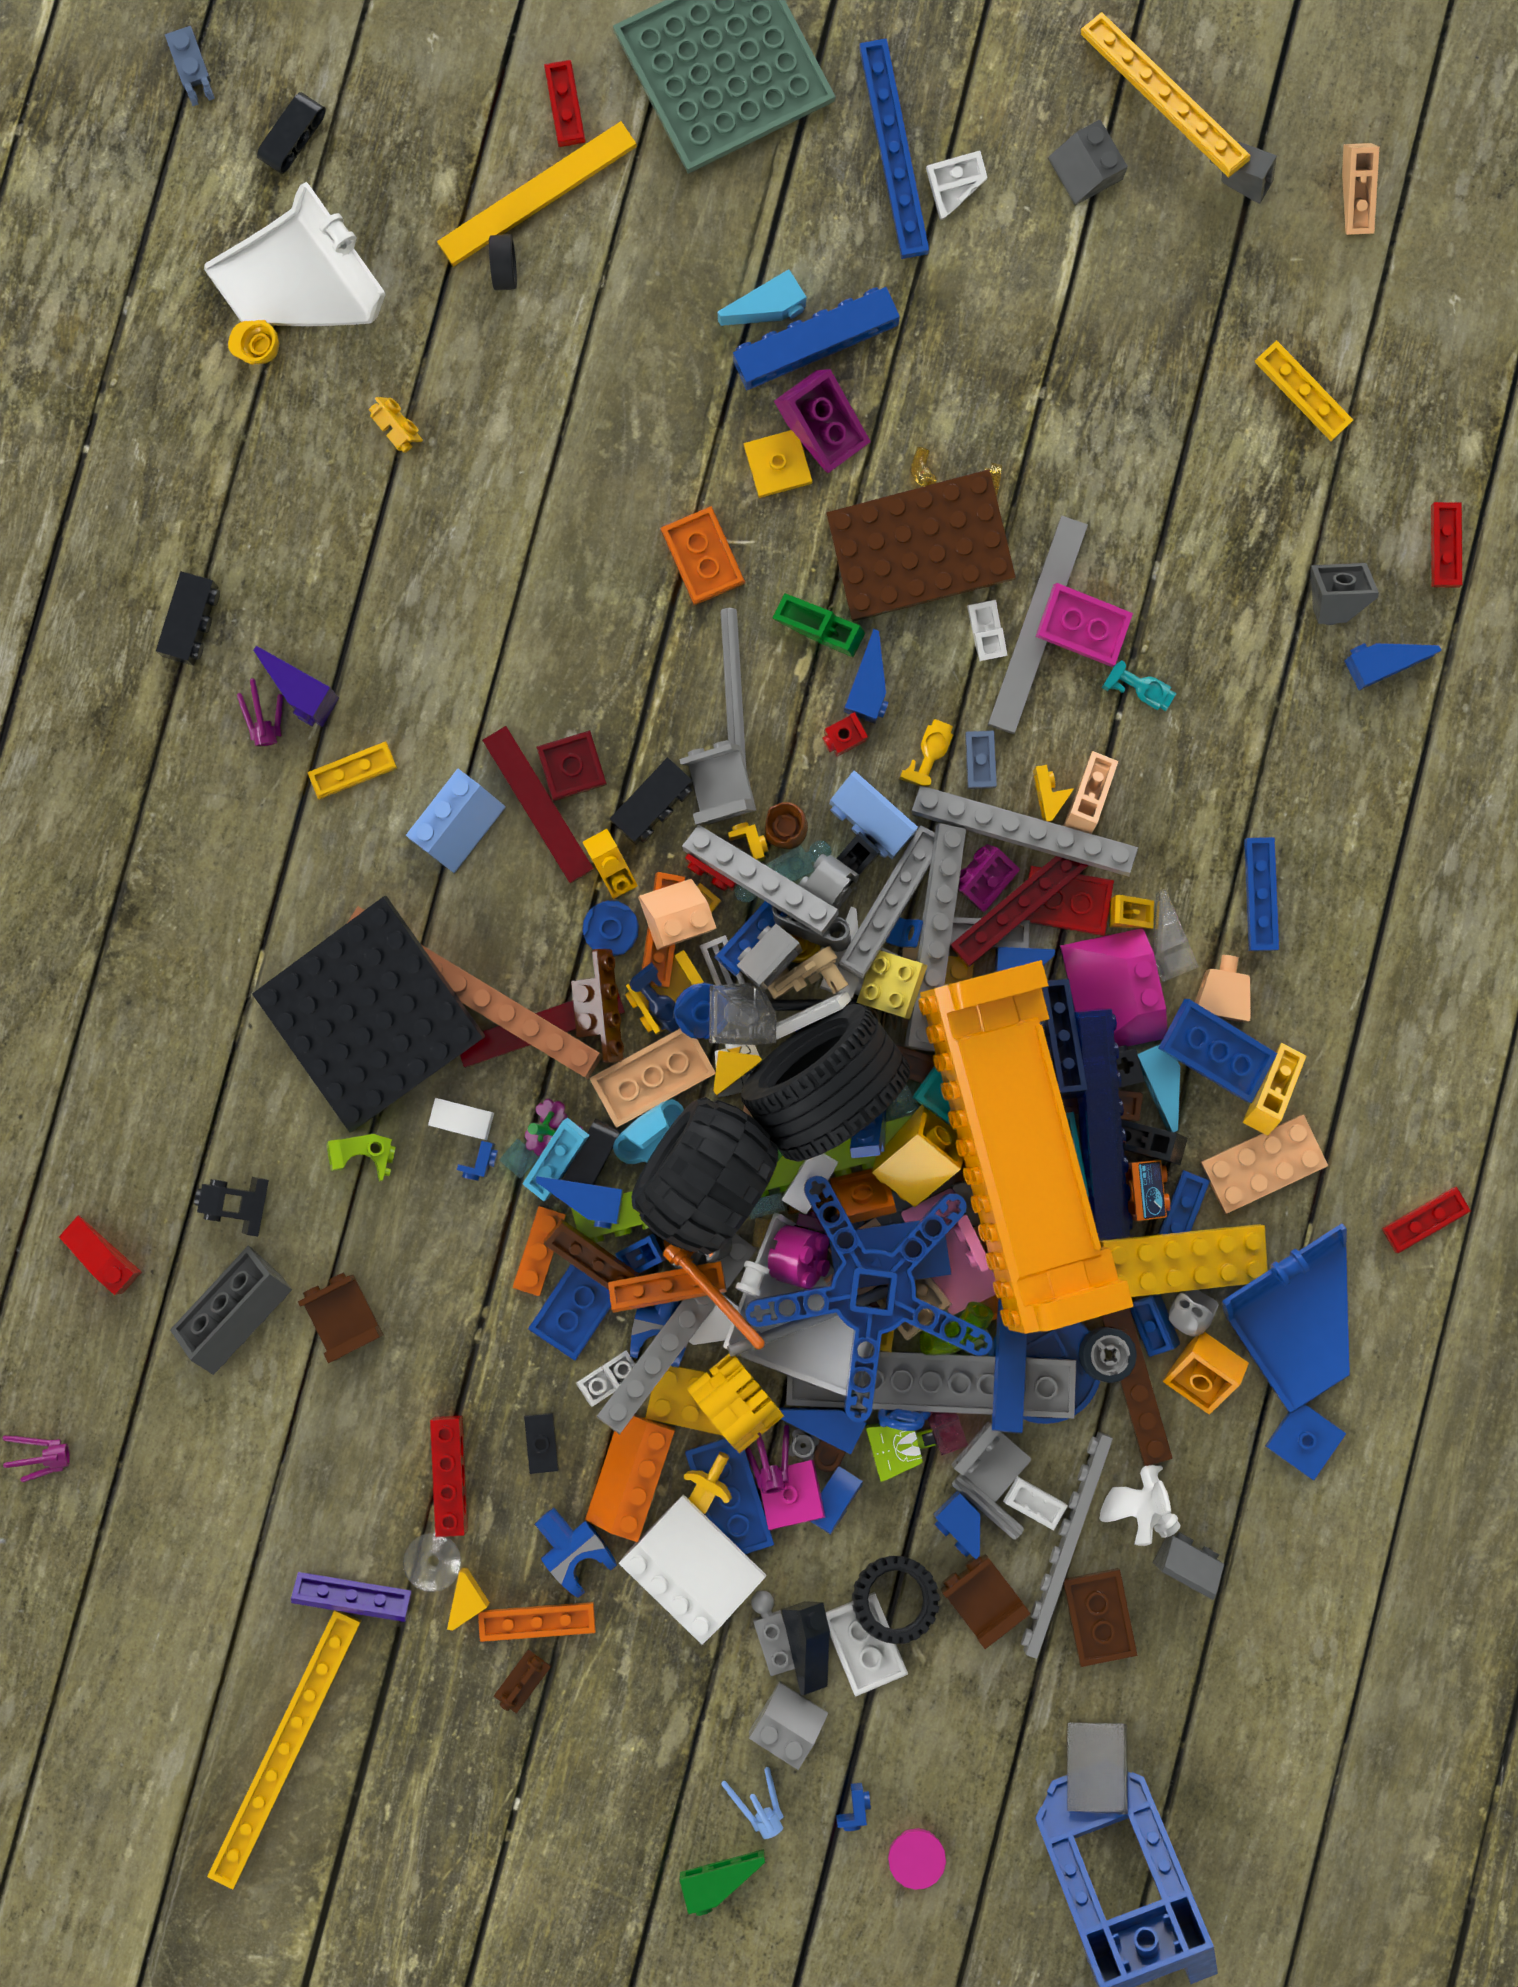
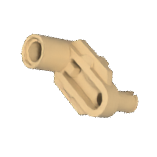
(821, 962)

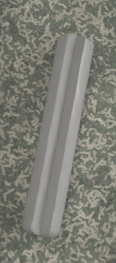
(988, 1507)

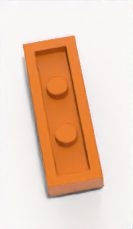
(537, 1256)

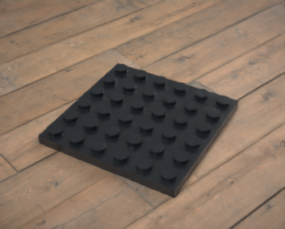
(368, 1014)

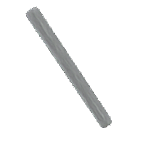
(732, 678)

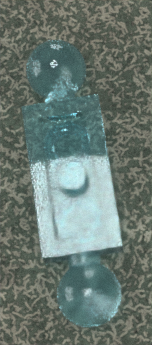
(791, 865)

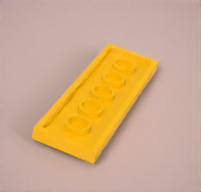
(1190, 1259)

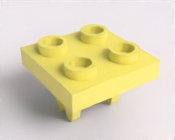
(892, 984)

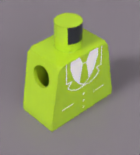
(897, 1449)

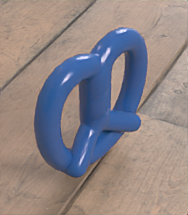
(913, 1420)

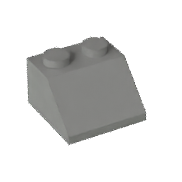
(769, 956)
(788, 1725)

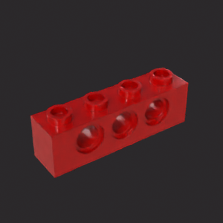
(449, 1476)

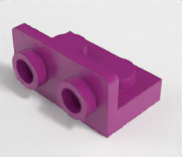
(986, 876)

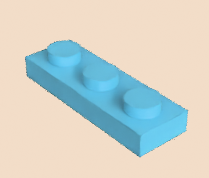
(556, 1156)

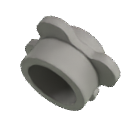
(798, 1438)

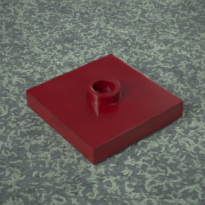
(571, 765)

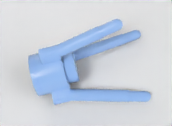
(766, 1820)

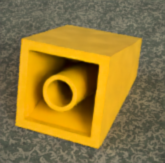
(919, 1157)

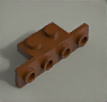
(597, 1006)

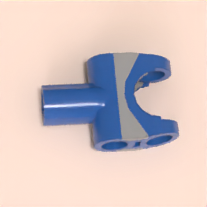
(649, 1323)
(570, 1548)

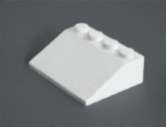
(692, 1569)

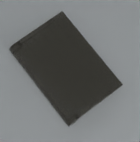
(1097, 1768)

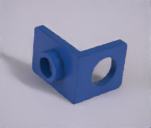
(899, 934)

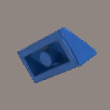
(1154, 1324)

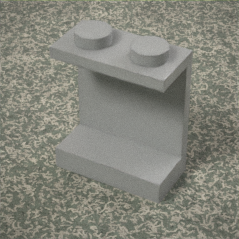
(719, 783)

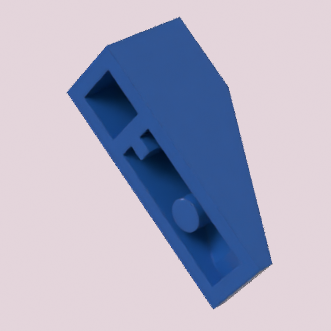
(1381, 661)
(869, 685)
(591, 1201)
(826, 1424)

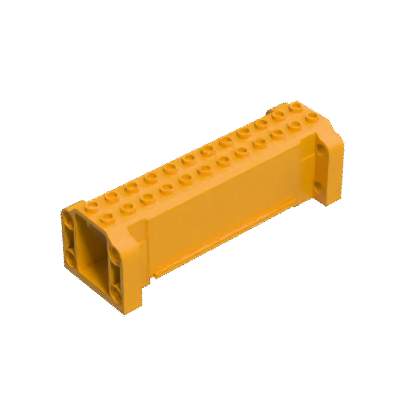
(1020, 1151)

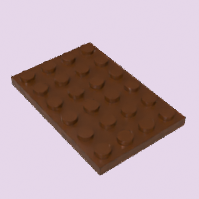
(921, 545)

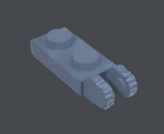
(189, 62)

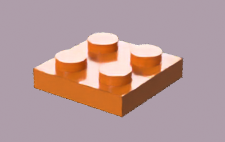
(863, 1196)

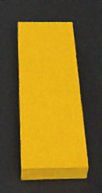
(352, 770)

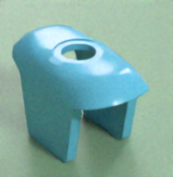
(645, 1133)

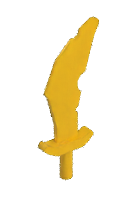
(708, 1484)

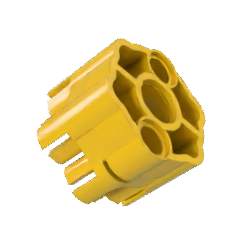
(730, 1405)

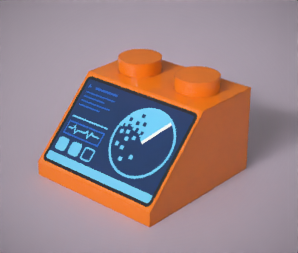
(1147, 1190)

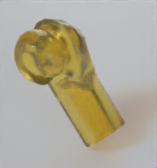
(919, 469)

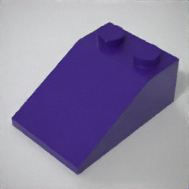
(308, 696)

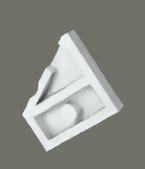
(955, 181)

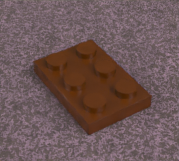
(1099, 1617)

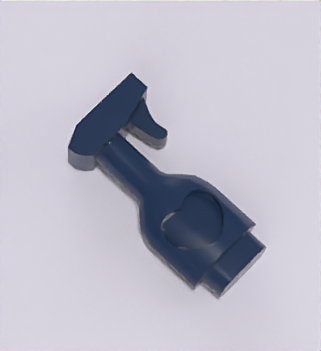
(660, 1006)

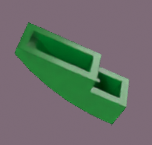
(819, 625)

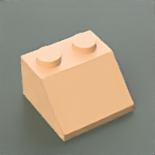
(676, 913)

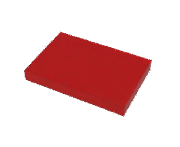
(1078, 906)

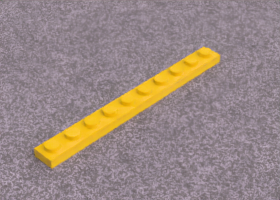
(284, 1749)

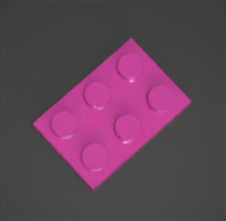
(1084, 624)

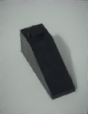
(1154, 1142)
(809, 1644)

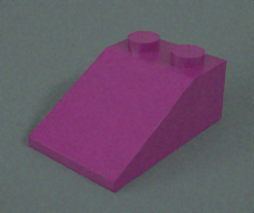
(823, 419)

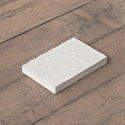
(864, 1658)

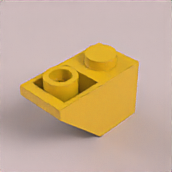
(610, 863)

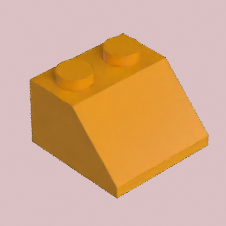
(1206, 1372)

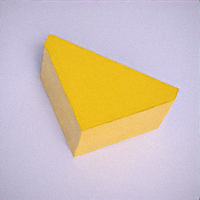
(1131, 912)
(732, 1067)
(467, 1600)

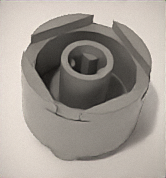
(830, 880)

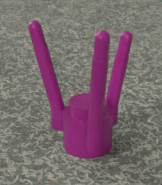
(263, 733)
(56, 1456)
(771, 1479)

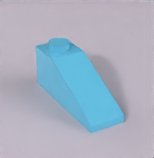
(769, 302)
(1163, 1082)

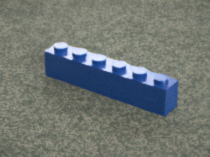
(815, 338)

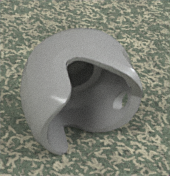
(1192, 1312)

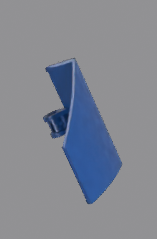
(1298, 1320)

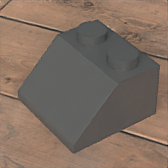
(1088, 162)
(1189, 1564)

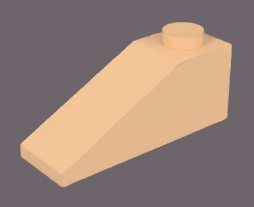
(1360, 187)
(1091, 793)

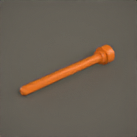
(681, 1257)

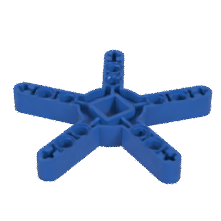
(868, 1321)

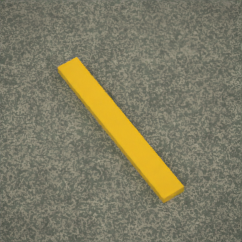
(1165, 95)
(537, 193)

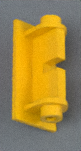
(386, 414)

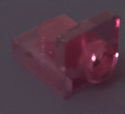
(947, 1432)

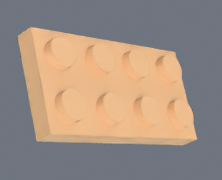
(651, 1076)
(1264, 1164)

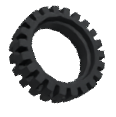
(929, 1605)

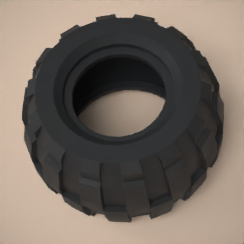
(705, 1176)

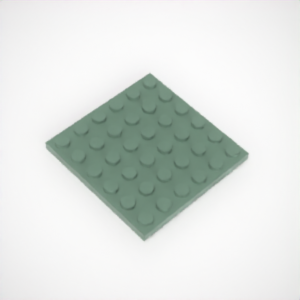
(722, 72)

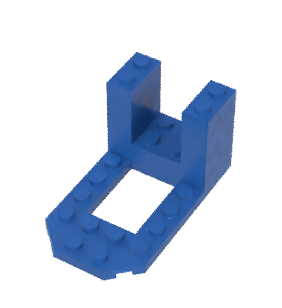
(1145, 1940)

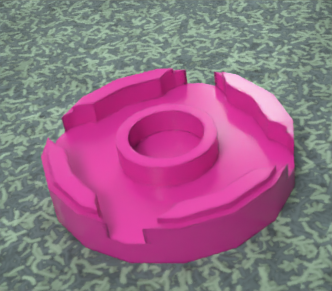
(916, 1859)

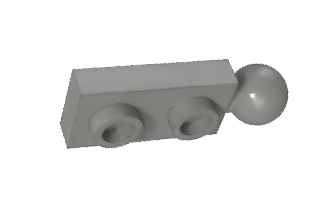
(772, 1634)

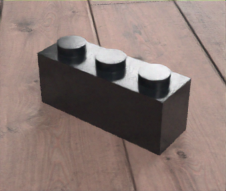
(188, 618)
(652, 802)

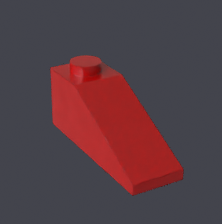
(99, 1256)

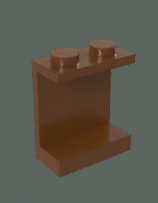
(341, 1316)
(984, 1600)

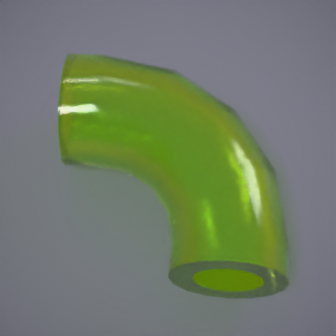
(974, 1313)

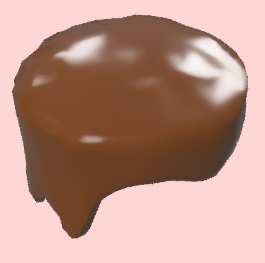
(785, 825)

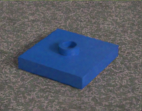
(1305, 1440)

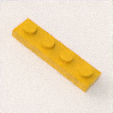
(1303, 390)

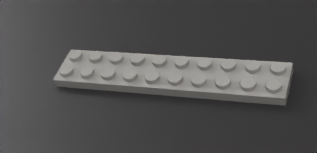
(950, 1385)

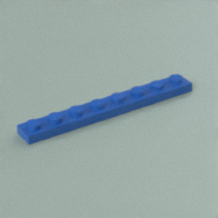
(894, 148)

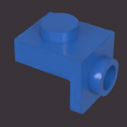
(486, 1157)
(860, 1802)

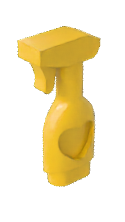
(933, 746)

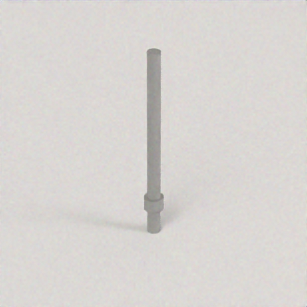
(797, 1325)

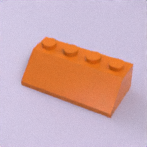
(630, 1477)

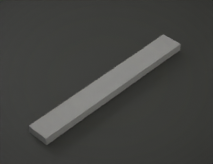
(1028, 647)

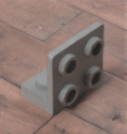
(991, 1462)

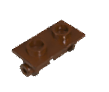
(521, 1681)

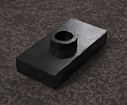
(541, 1443)

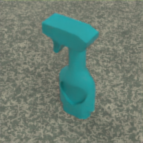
(1148, 689)

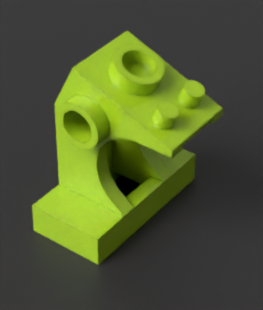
(343, 1149)

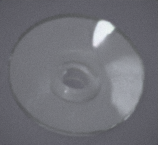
(421, 1572)

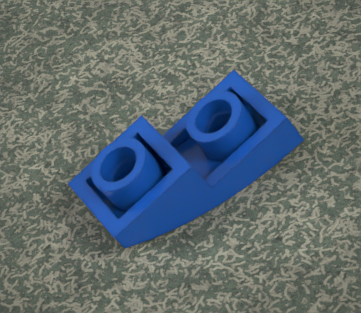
(837, 1497)

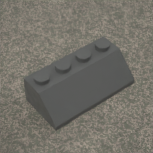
(230, 1310)

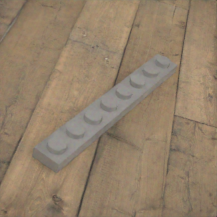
(1024, 830)
(937, 923)
(668, 1345)
(1062, 1555)

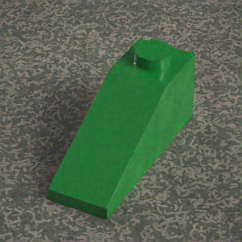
(712, 1883)

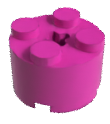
(799, 1257)

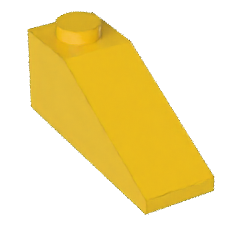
(1275, 1091)

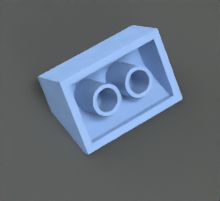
(872, 815)
(455, 820)

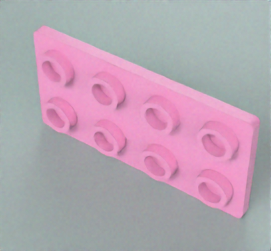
(970, 1274)

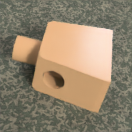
(1226, 991)

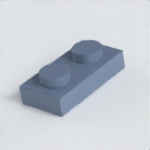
(980, 759)

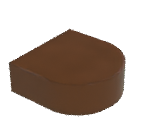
(827, 1456)

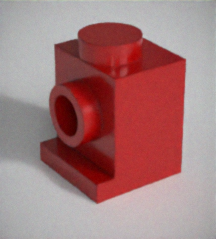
(856, 735)

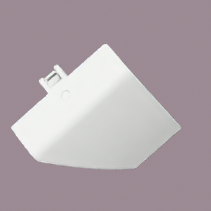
(299, 271)
(812, 1354)

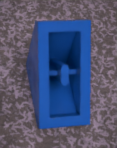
(642, 1254)

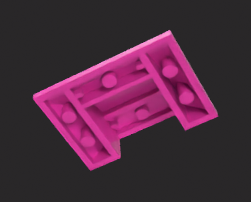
(1120, 976)

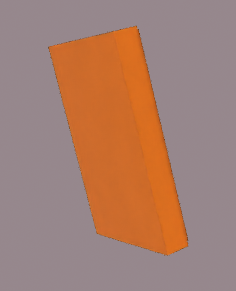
(702, 555)

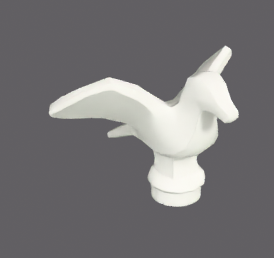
(1148, 1505)

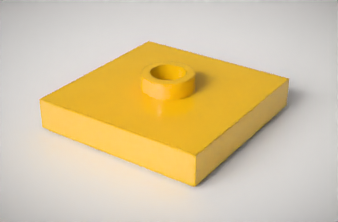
(777, 463)

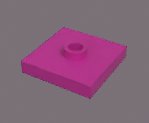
(798, 1501)

